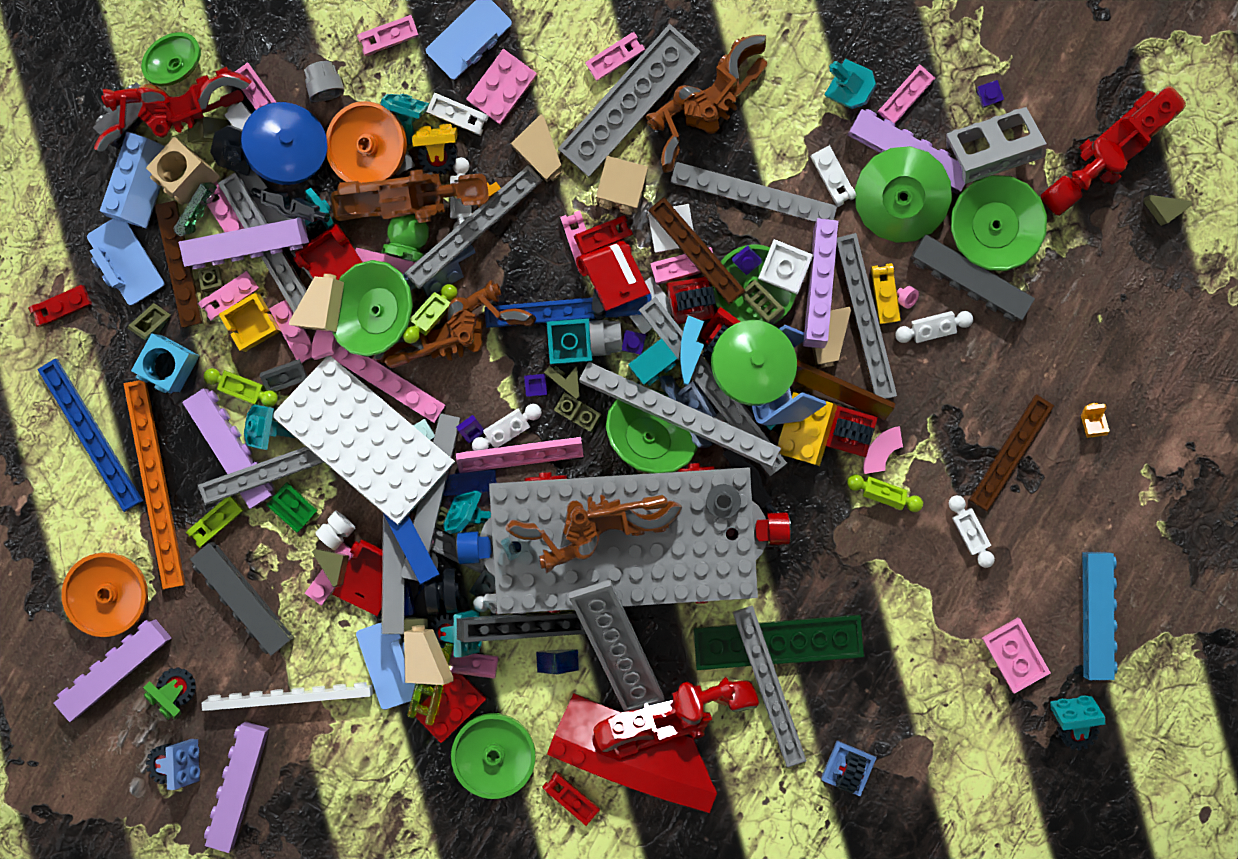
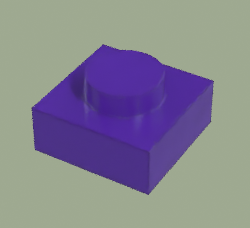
(990, 93)
(746, 260)
(633, 342)
(535, 385)
(470, 429)

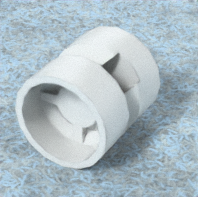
(335, 530)

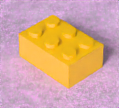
(808, 438)

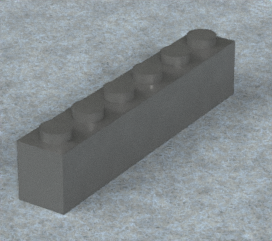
(971, 278)
(241, 598)
(518, 626)

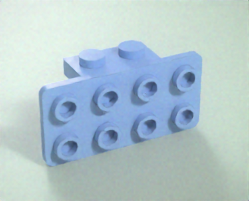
(468, 37)
(124, 261)
(386, 665)

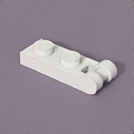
(456, 113)
(833, 175)

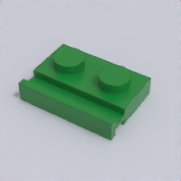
(292, 507)

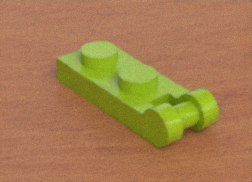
(215, 520)

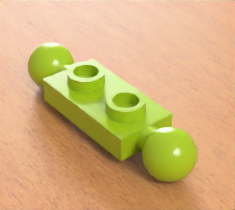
(429, 313)
(240, 387)
(885, 493)

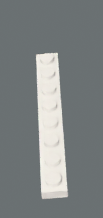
(297, 695)

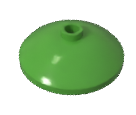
(171, 59)

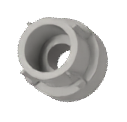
(323, 81)
(605, 337)

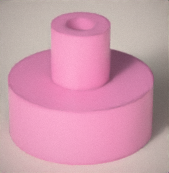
(907, 296)

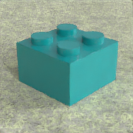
(569, 341)
(652, 362)

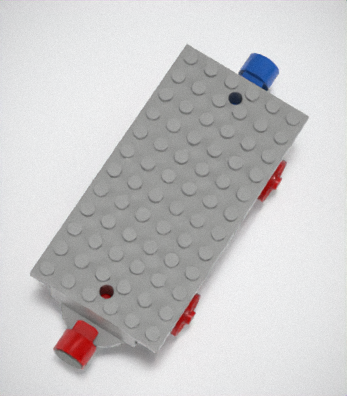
(689, 562)

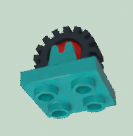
(446, 632)
(1078, 720)

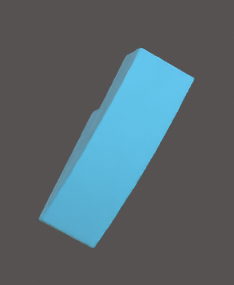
(690, 349)

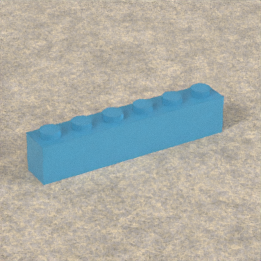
(1099, 616)

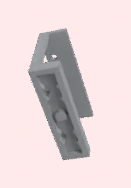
(1001, 153)

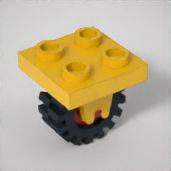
(436, 147)

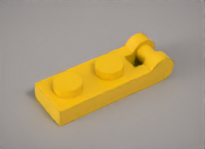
(885, 294)

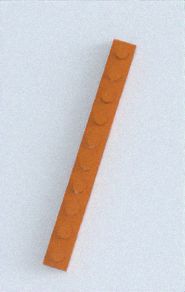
(154, 484)

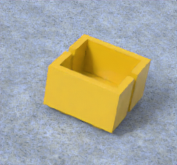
(250, 321)

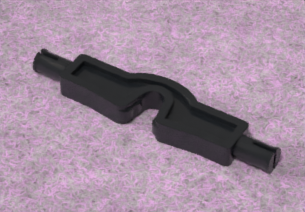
(298, 207)
(758, 492)

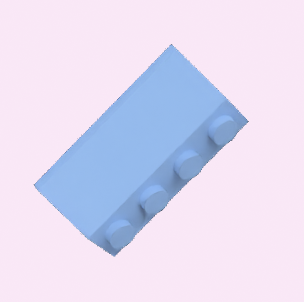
(131, 190)

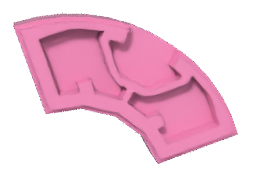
(323, 344)
(880, 450)

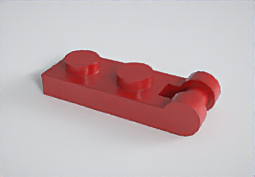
(602, 235)
(60, 305)
(571, 798)

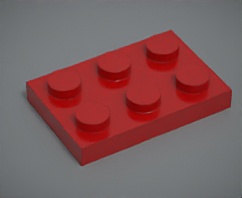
(455, 705)

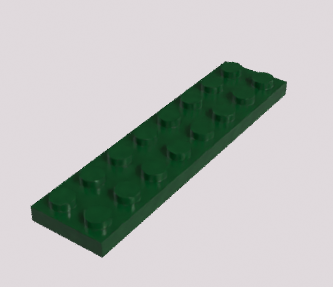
(786, 641)

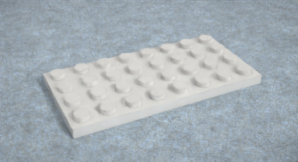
(363, 439)

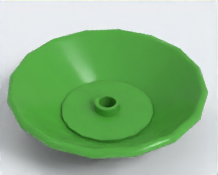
(899, 172)
(1019, 217)
(365, 290)
(665, 452)

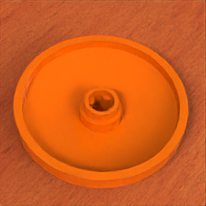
(365, 143)
(104, 594)

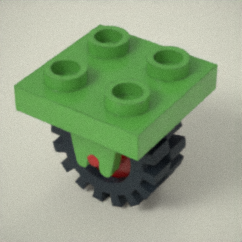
(172, 691)

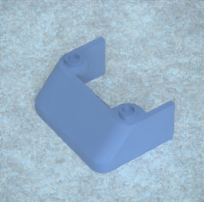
(785, 408)

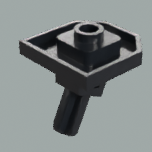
(227, 150)

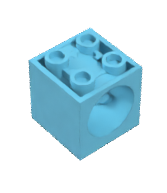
(145, 364)

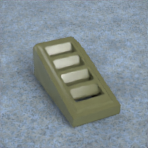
(774, 316)

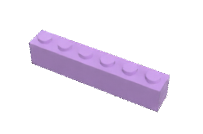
(884, 135)
(242, 242)
(820, 283)
(225, 441)
(112, 670)
(236, 786)

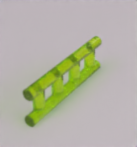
(434, 692)

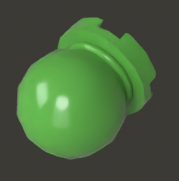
(406, 237)

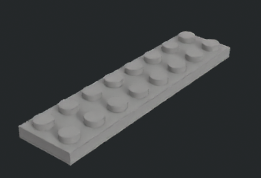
(629, 100)
(616, 645)

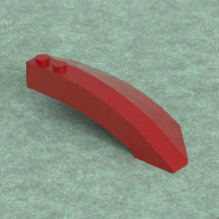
(664, 770)

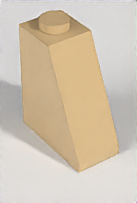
(538, 149)
(320, 305)
(837, 330)
(424, 658)

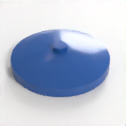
(283, 143)

